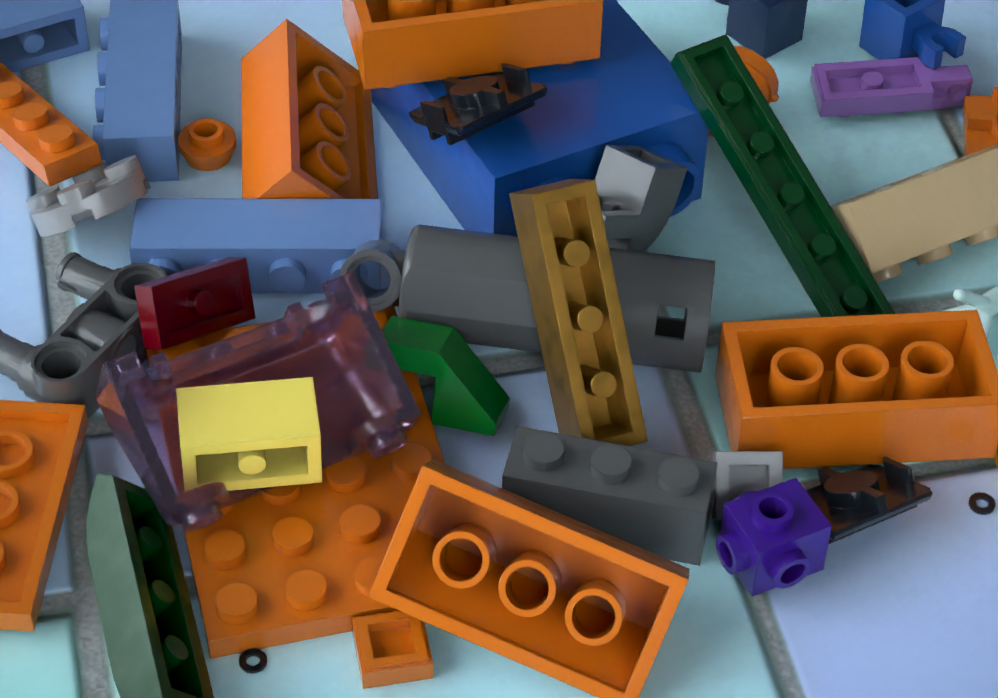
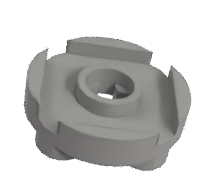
(93, 194)

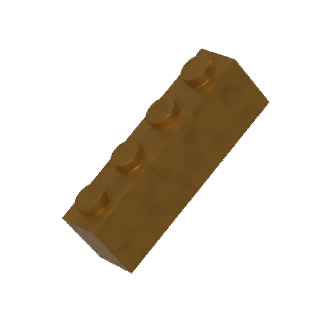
(578, 312)

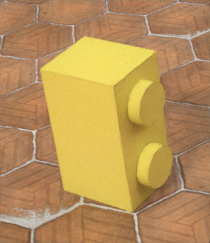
(250, 434)

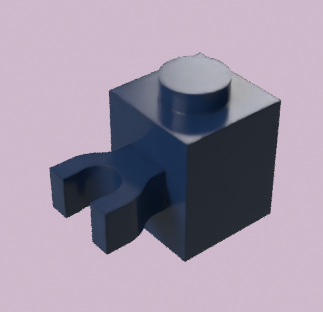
(765, 24)

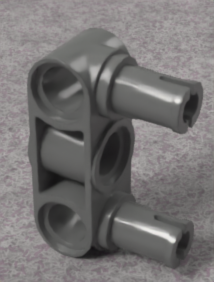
(96, 332)

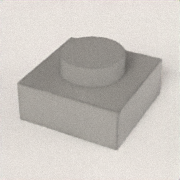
(744, 472)

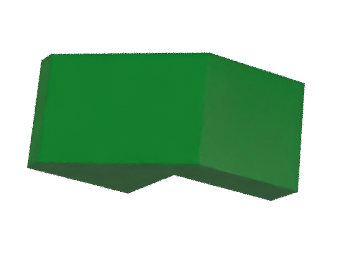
(464, 388)

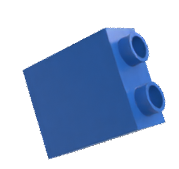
(593, 103)

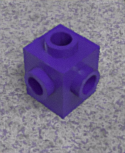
(773, 537)

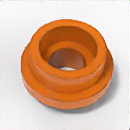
(207, 144)

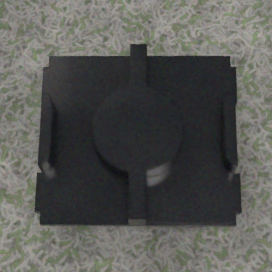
(478, 103)
(866, 496)

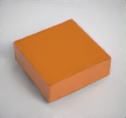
(391, 649)

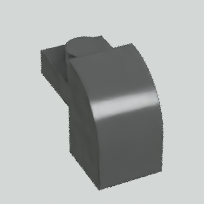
(636, 194)

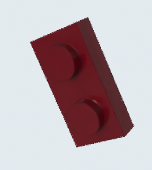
(194, 302)

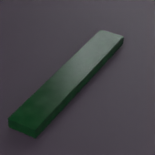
(778, 181)

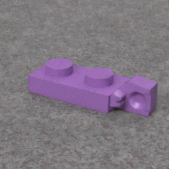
(887, 87)

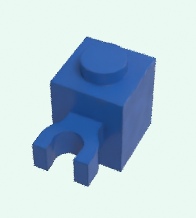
(909, 30)

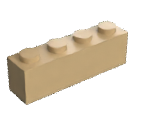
(924, 213)

